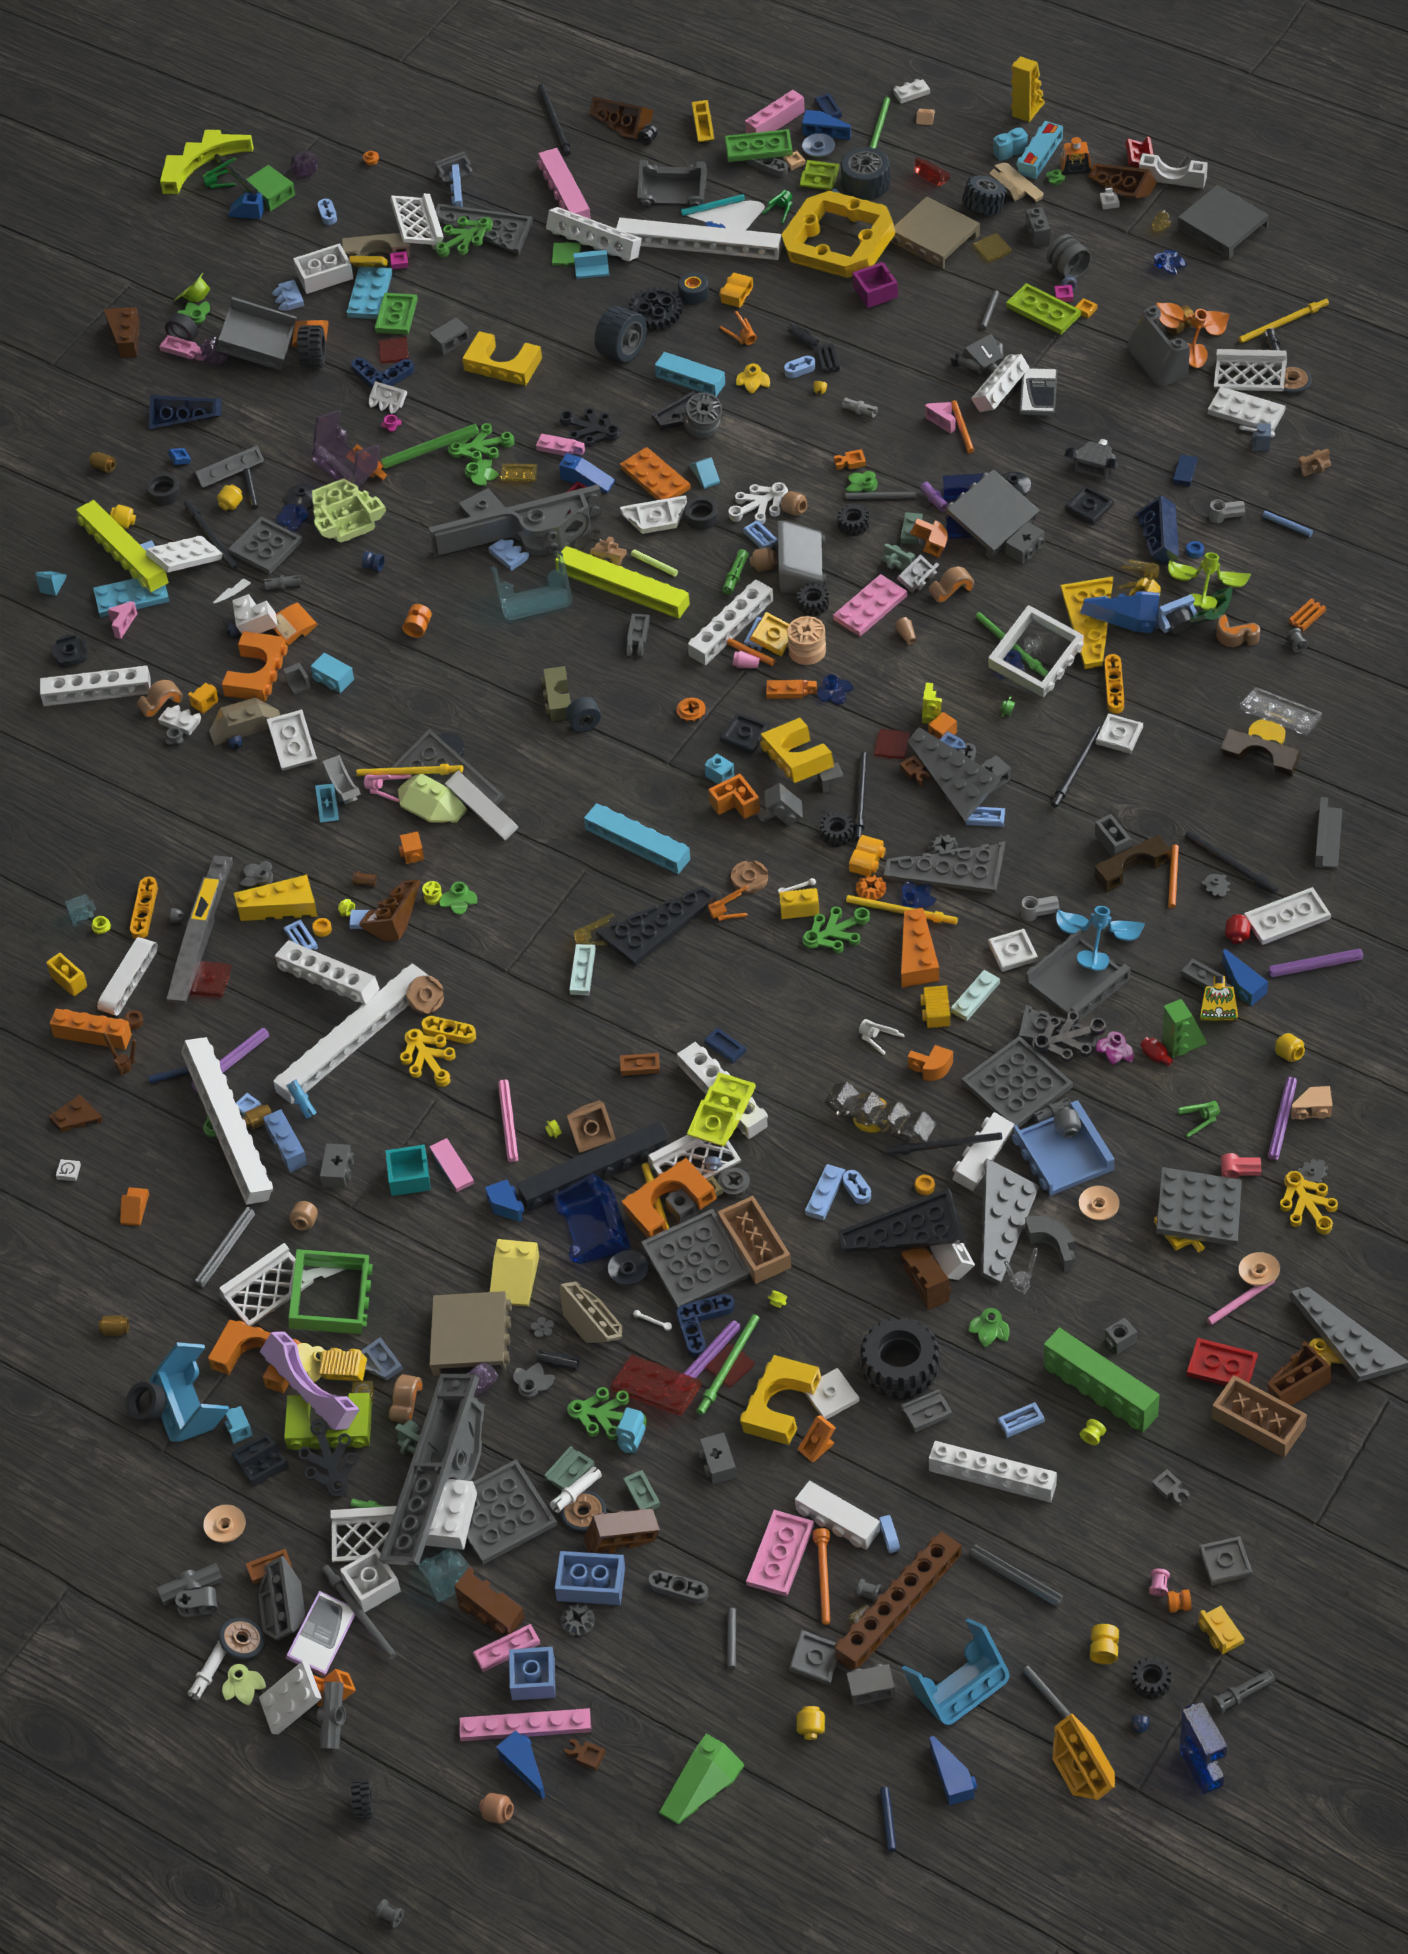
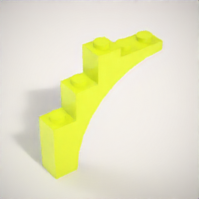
(180, 167)

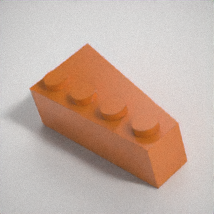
(918, 952)

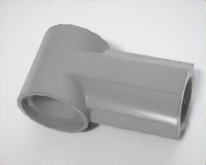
(1221, 510)
(1035, 907)

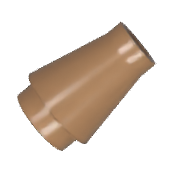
(905, 629)

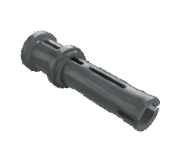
(1235, 1697)

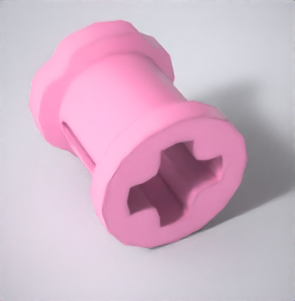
(1159, 1582)

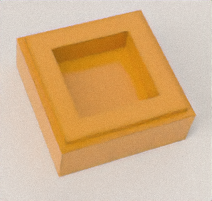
(1087, 308)

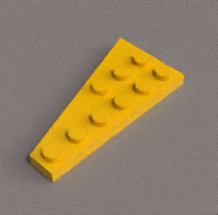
(1092, 629)

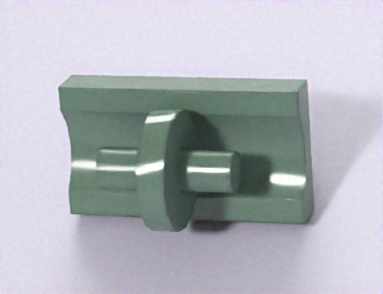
(896, 558)
(407, 1437)

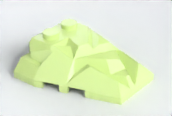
(345, 511)

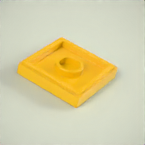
(368, 261)
(771, 634)

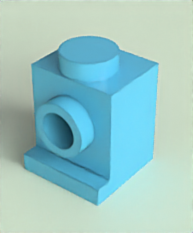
(237, 1424)

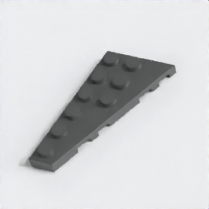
(433, 751)
(957, 775)
(954, 868)

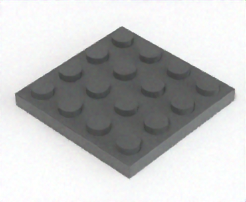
(1017, 1082)
(1199, 1206)
(695, 1258)
(506, 1512)

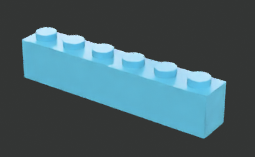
(637, 838)

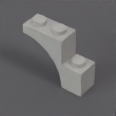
(337, 774)

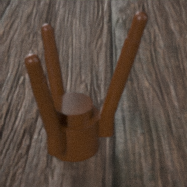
(122, 1062)

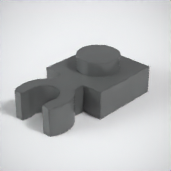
(1169, 1486)

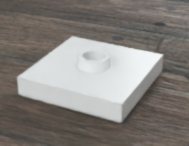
(1119, 733)
(1013, 950)
(833, 1394)

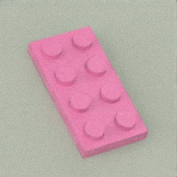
(870, 605)
(780, 1553)

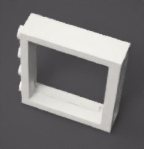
(996, 661)

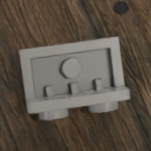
(916, 573)

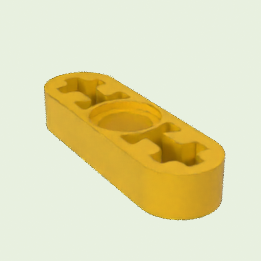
(455, 1035)

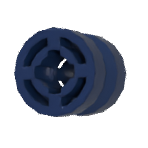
(373, 561)

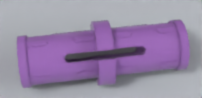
(934, 496)

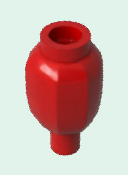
(1155, 1051)

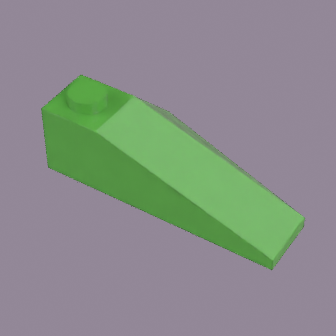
(705, 1774)

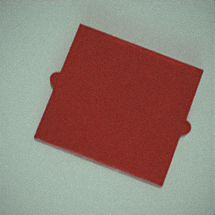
(393, 350)
(892, 743)
(739, 1368)

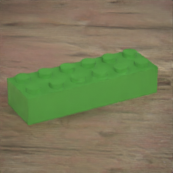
(1101, 1380)

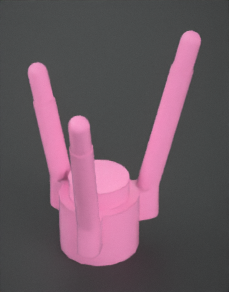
(375, 782)

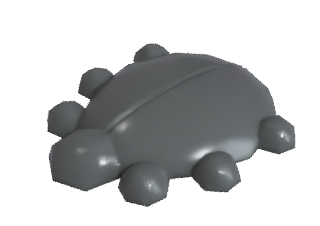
(1216, 884)
(1314, 1171)

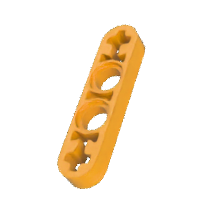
(1114, 683)
(143, 907)

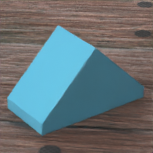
(705, 472)
(50, 582)
(327, 802)

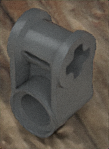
(197, 1601)

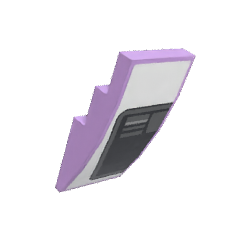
(321, 1633)

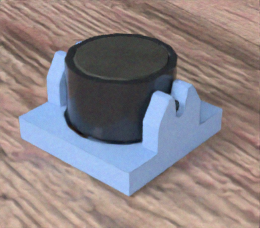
(1176, 615)

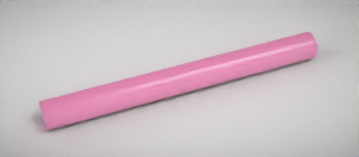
(1236, 1303)

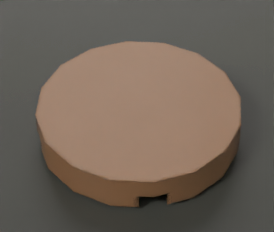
(750, 874)
(425, 994)

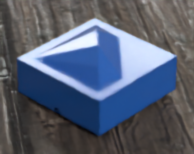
(179, 456)

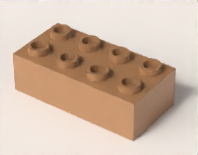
(755, 1239)
(1259, 1416)

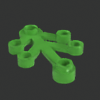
(481, 226)
(461, 449)
(861, 917)
(602, 1413)

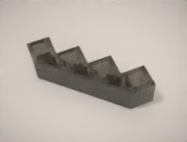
(871, 1110)

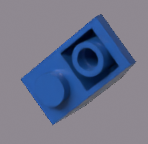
(247, 206)
(503, 1200)

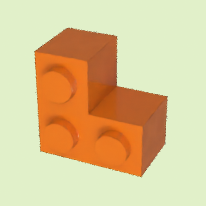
(734, 794)

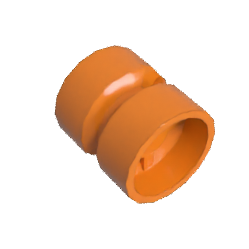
(417, 621)

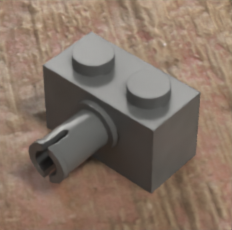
(782, 804)

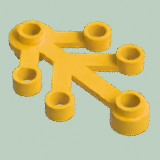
(426, 1053)
(1308, 1200)

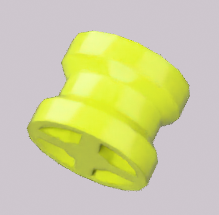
(428, 890)
(1092, 1432)

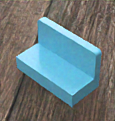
(591, 264)

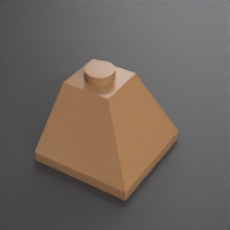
(590, 1126)

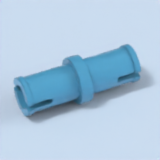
(301, 1098)

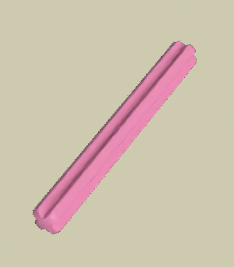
(508, 1122)

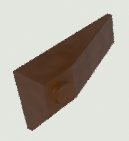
(620, 116)
(1124, 180)
(393, 914)

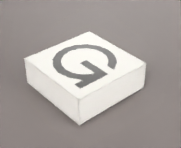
(68, 1170)

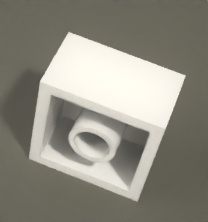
(370, 1580)

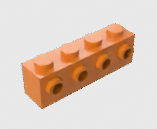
(90, 1028)

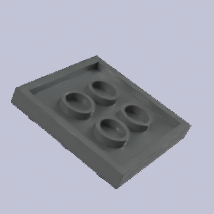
(265, 545)

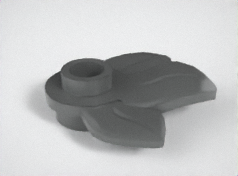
(257, 874)
(532, 1378)

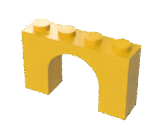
(516, 370)
(795, 764)
(778, 1376)

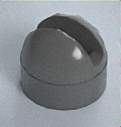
(174, 917)

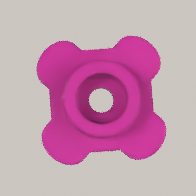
(391, 423)

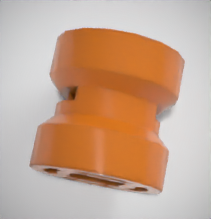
(1174, 1601)

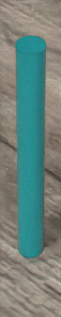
(711, 205)

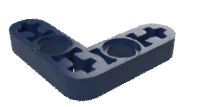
(402, 369)
(693, 1320)

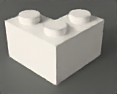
(253, 617)

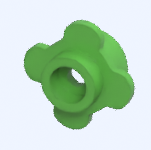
(1055, 177)
(1007, 707)

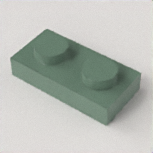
(909, 521)
(641, 1491)

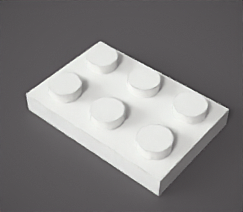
(292, 740)
(290, 1697)

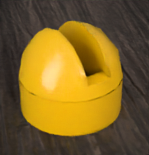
(819, 386)

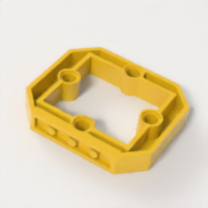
(806, 225)

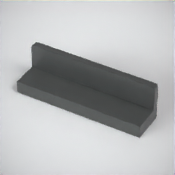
(229, 466)
(1328, 836)

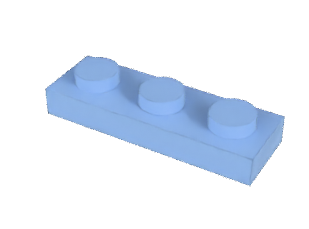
(456, 186)
(825, 1192)

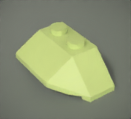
(430, 800)

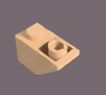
(1313, 1103)

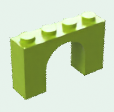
(298, 1424)

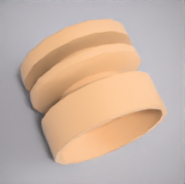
(806, 640)

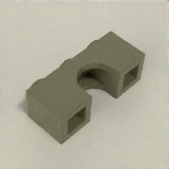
(555, 683)

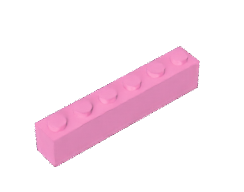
(562, 183)

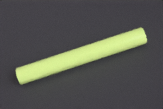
(654, 562)

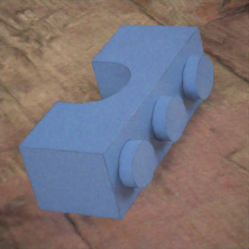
(286, 1140)

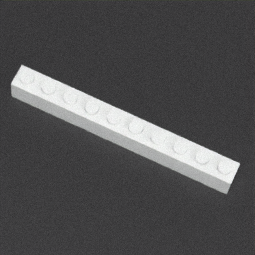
(703, 238)
(348, 1035)
(227, 1121)

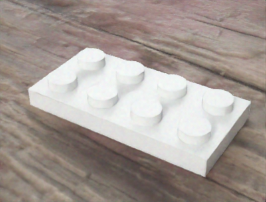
(1245, 409)
(184, 554)
(1287, 916)

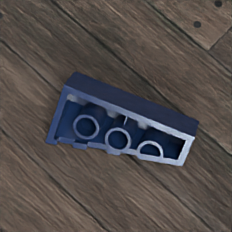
(180, 409)
(1160, 529)

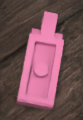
(181, 348)
(559, 445)

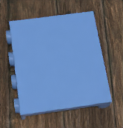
(1061, 1160)

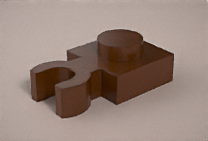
(915, 768)
(587, 1755)

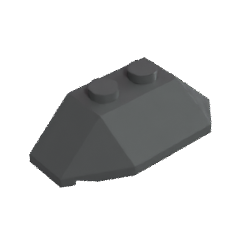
(280, 1599)

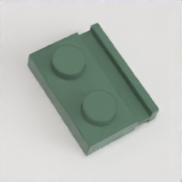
(569, 1468)

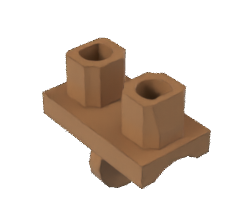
(1314, 463)
(610, 550)

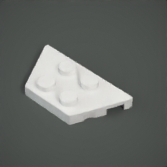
(656, 514)

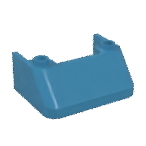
(183, 1413)
(969, 1684)

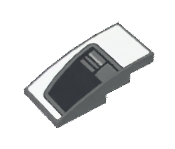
(1039, 391)

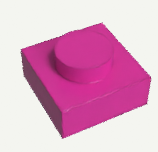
(399, 260)
(1064, 293)

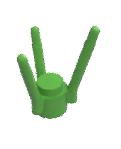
(1207, 1110)

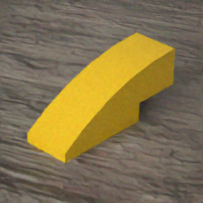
(702, 121)

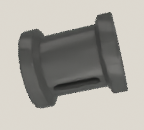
(1295, 637)
(868, 1590)
(389, 1913)

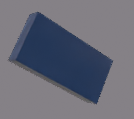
(827, 105)
(1185, 470)
(725, 1045)

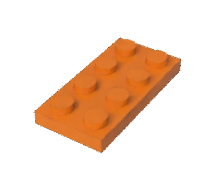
(655, 475)

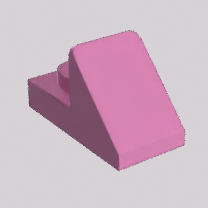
(941, 415)
(122, 617)

